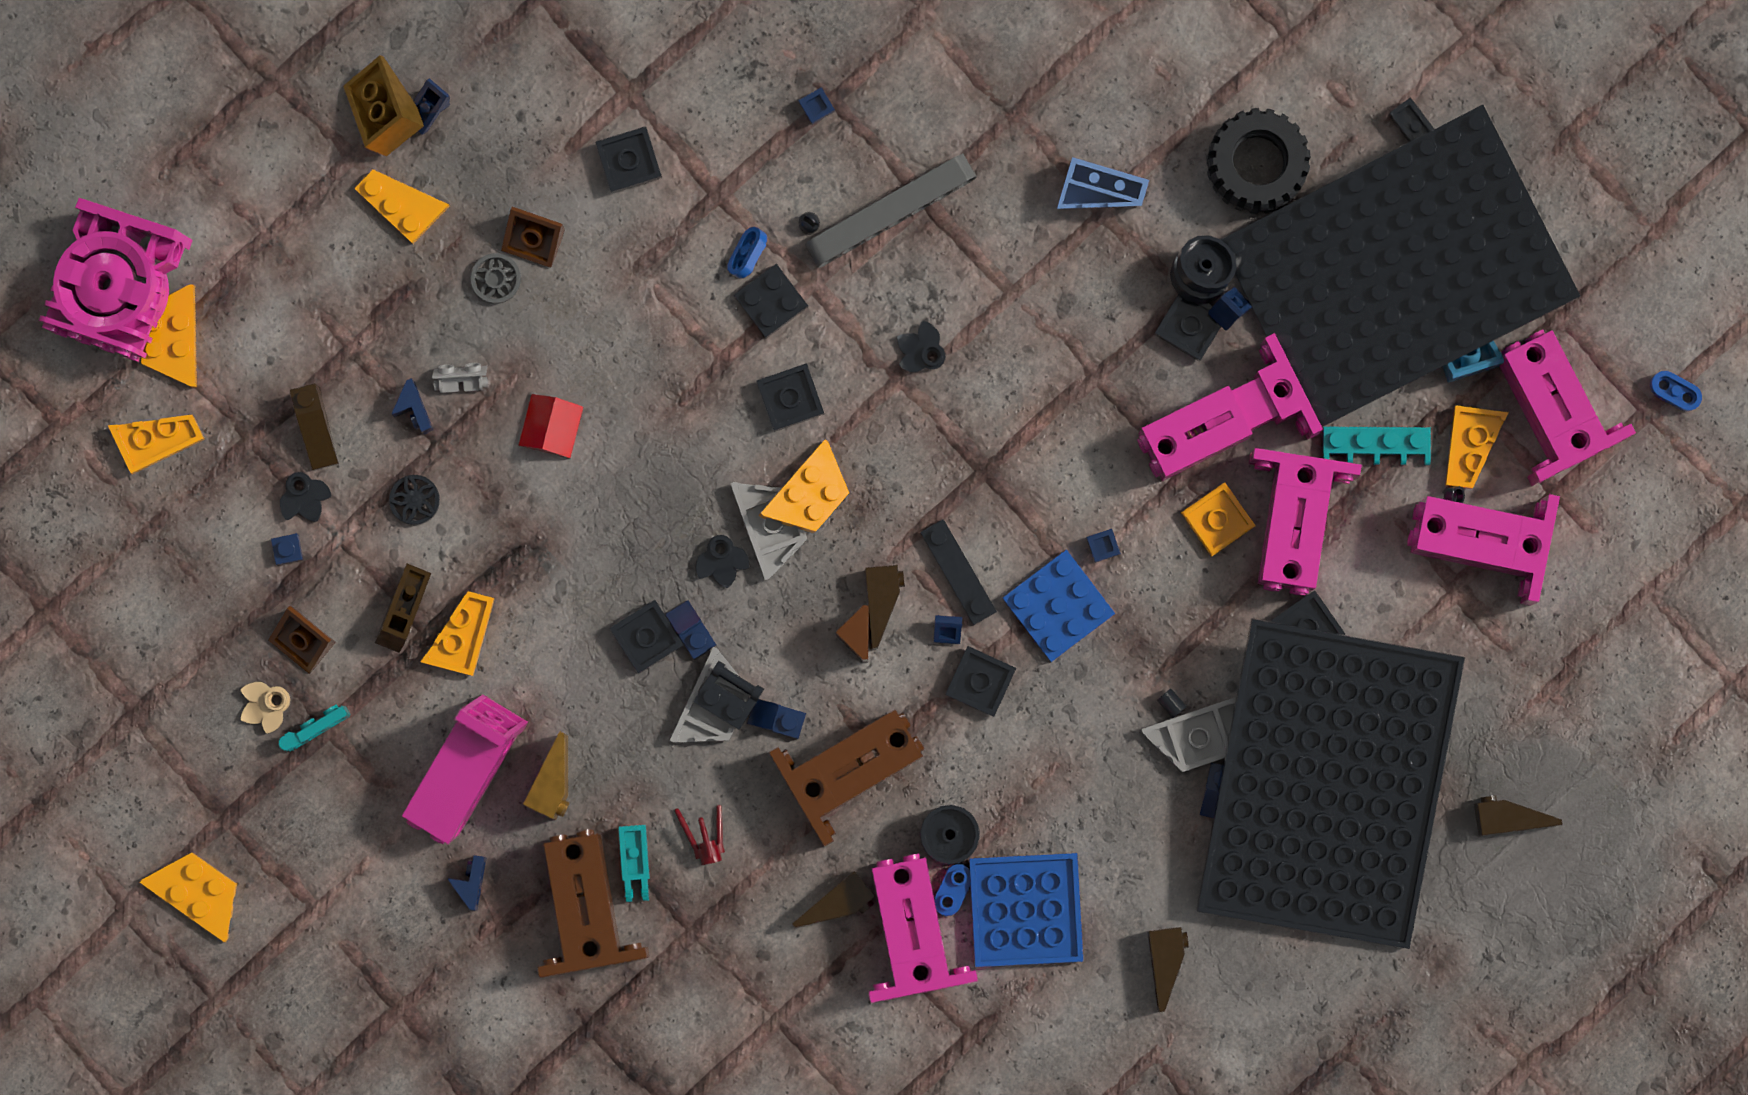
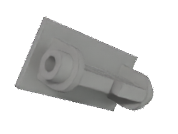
(470, 375)

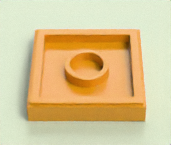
(1218, 519)

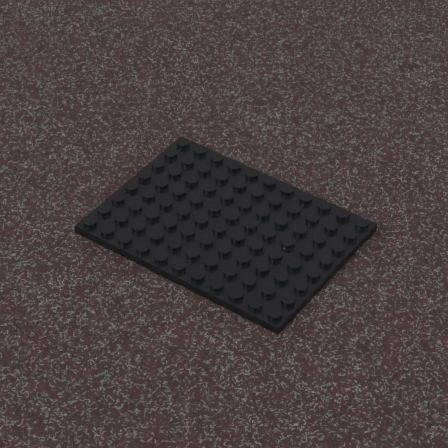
(1401, 266)
(1330, 783)

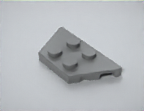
(770, 539)
(696, 722)
(1195, 736)

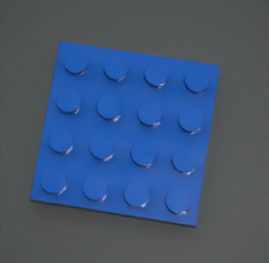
(1026, 910)

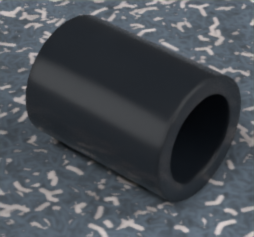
(1171, 703)

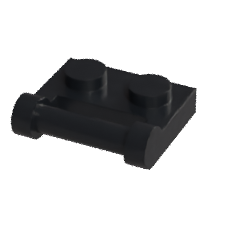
(723, 703)

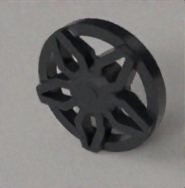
(414, 500)

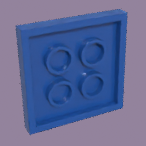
(1058, 606)

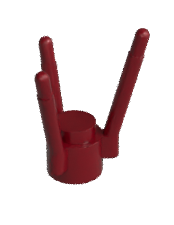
(709, 850)

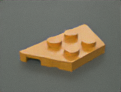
(174, 339)
(810, 493)
(197, 892)

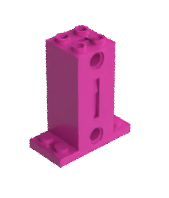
(1556, 405)
(1297, 516)
(1487, 539)
(463, 769)
(912, 932)

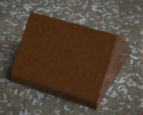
(532, 237)
(855, 633)
(301, 639)

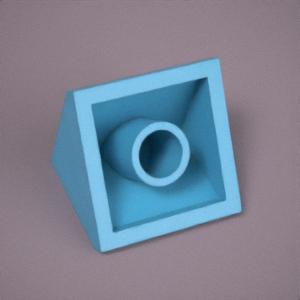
(1478, 361)

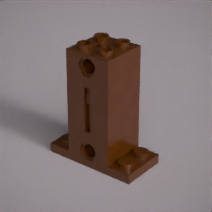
(849, 768)
(584, 907)

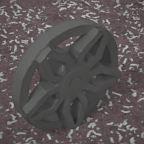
(495, 278)

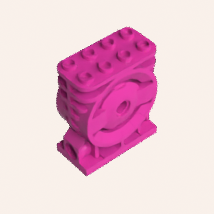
(86, 268)

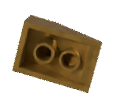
(382, 107)
(551, 784)

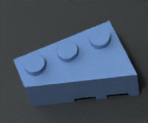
(1099, 186)

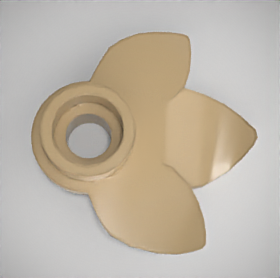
(261, 705)

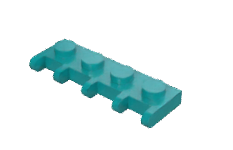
(1378, 442)

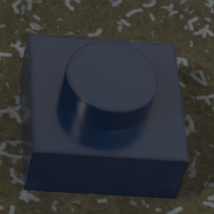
(816, 106)
(1103, 545)
(287, 549)
(947, 629)

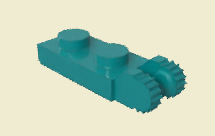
(313, 728)
(634, 859)

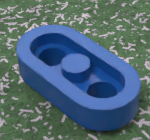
(747, 252)
(1676, 388)
(951, 889)

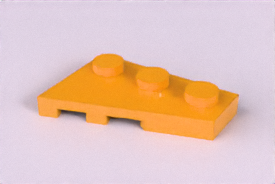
(401, 205)
(155, 440)
(1470, 443)
(462, 637)

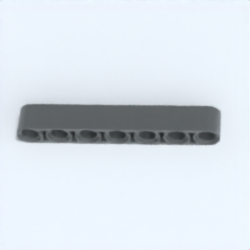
(890, 210)

